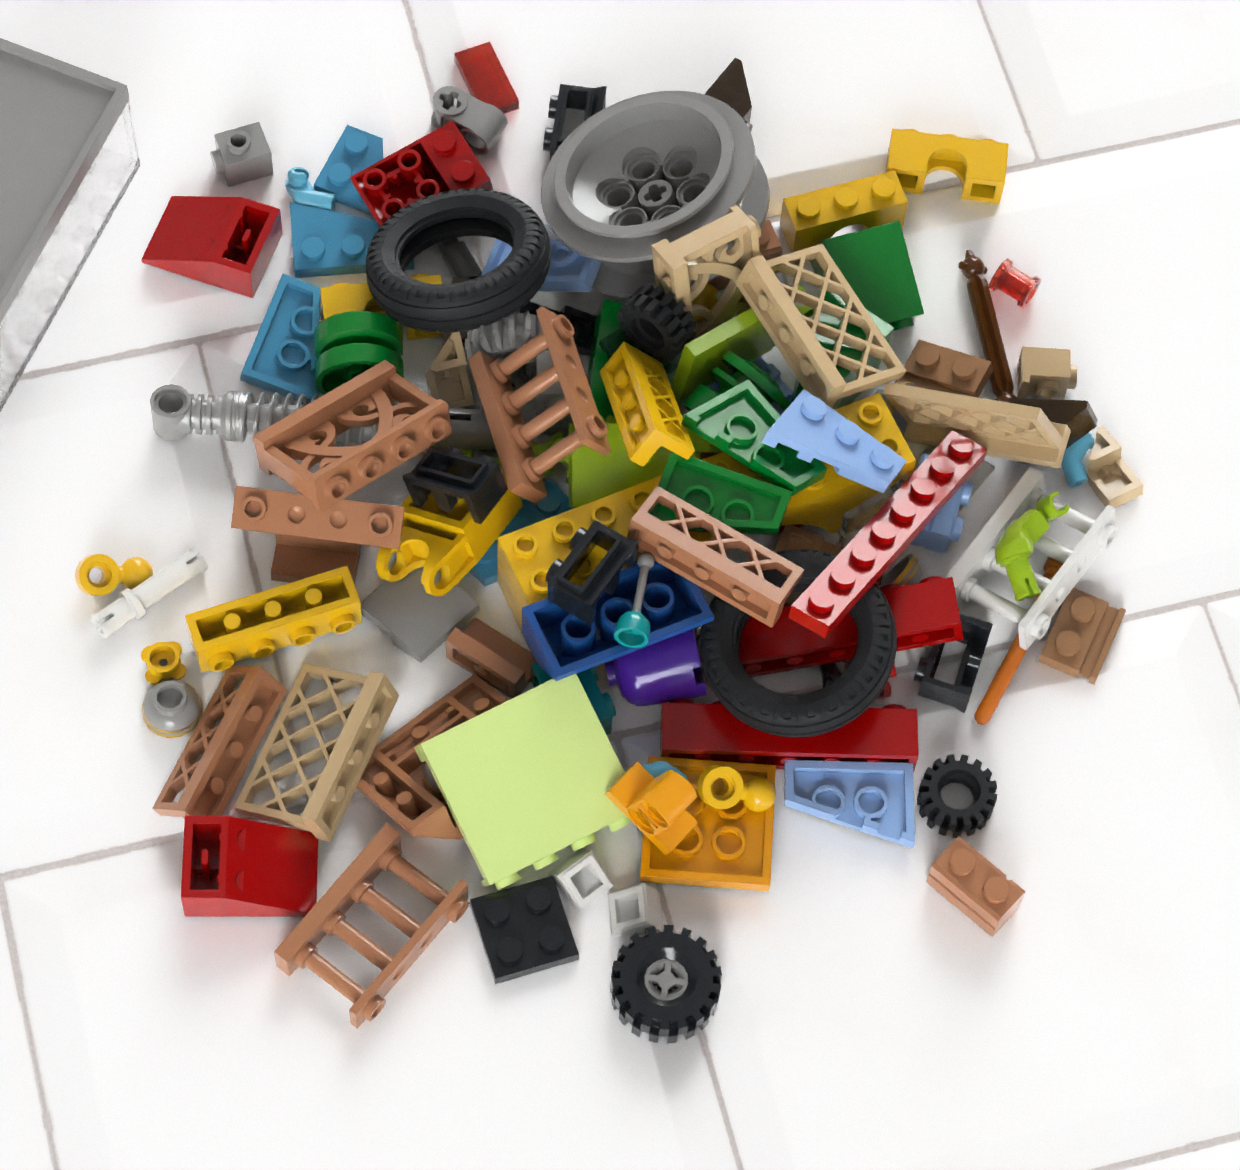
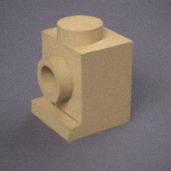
(1045, 372)

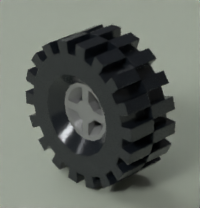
(666, 962)

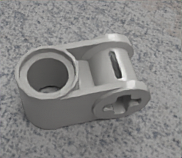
(477, 121)

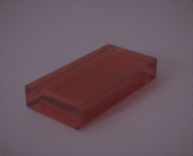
(486, 77)

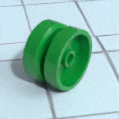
(352, 344)

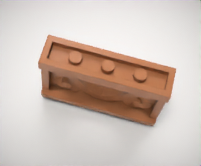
(360, 402)

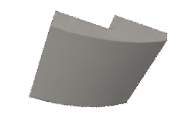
(417, 619)

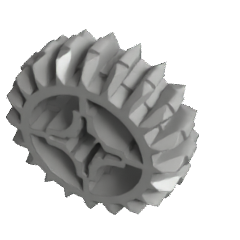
(504, 338)

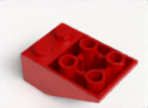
(421, 169)
(216, 241)
(247, 868)

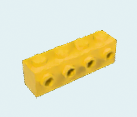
(274, 619)

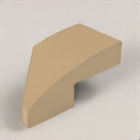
(448, 375)
(1109, 474)

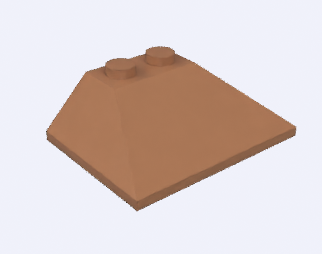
(396, 774)

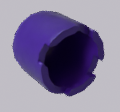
(659, 672)

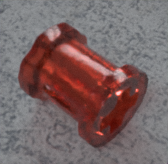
(1014, 283)

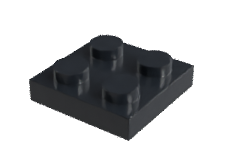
(524, 929)

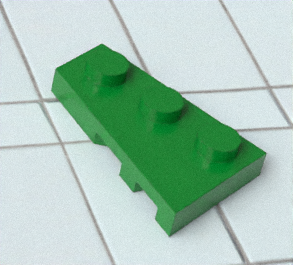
(738, 424)
(725, 495)

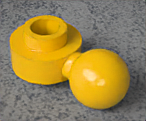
(131, 574)
(756, 794)

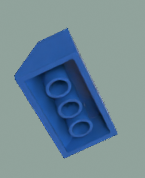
(569, 645)

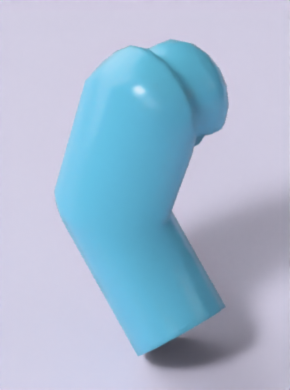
(1072, 461)

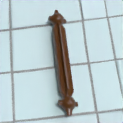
(987, 325)

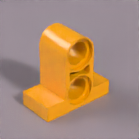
(656, 804)

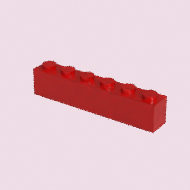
(922, 616)
(715, 734)

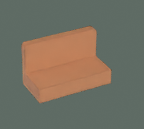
(305, 557)
(491, 657)

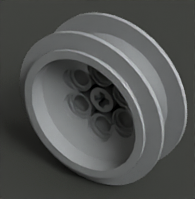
(649, 175)

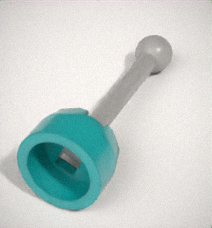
(632, 627)

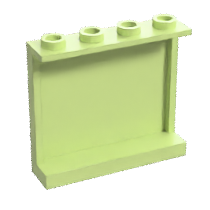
(527, 779)

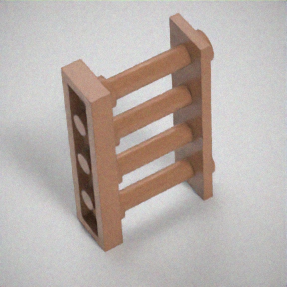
(504, 406)
(297, 516)
(357, 885)

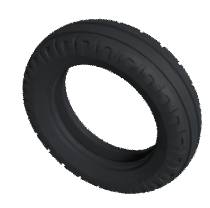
(467, 303)
(809, 712)

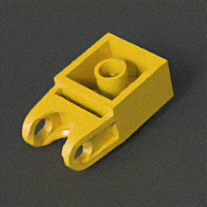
(444, 541)

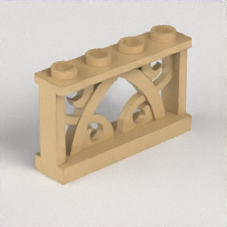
(693, 259)

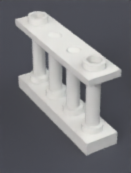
(980, 558)

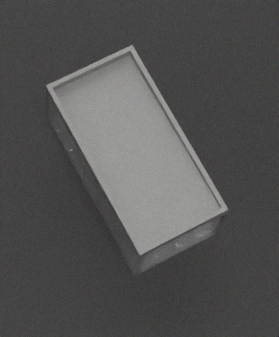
(62, 175)

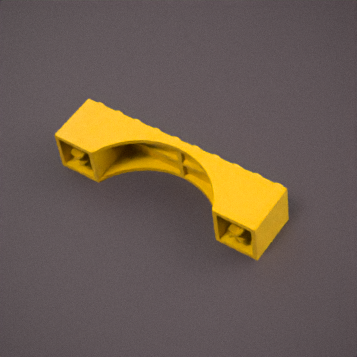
(530, 551)

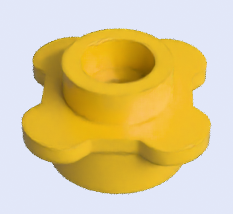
(161, 651)

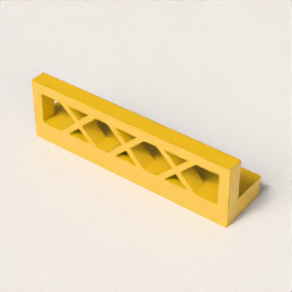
(644, 405)

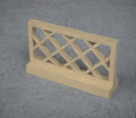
(796, 333)
(1001, 427)
(345, 755)

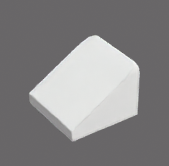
(581, 878)
(635, 910)

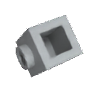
(242, 154)

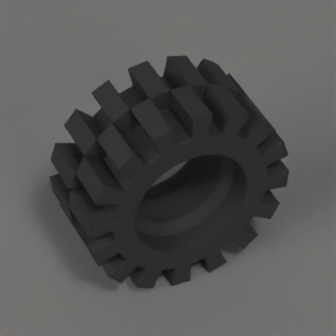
(656, 322)
(963, 773)

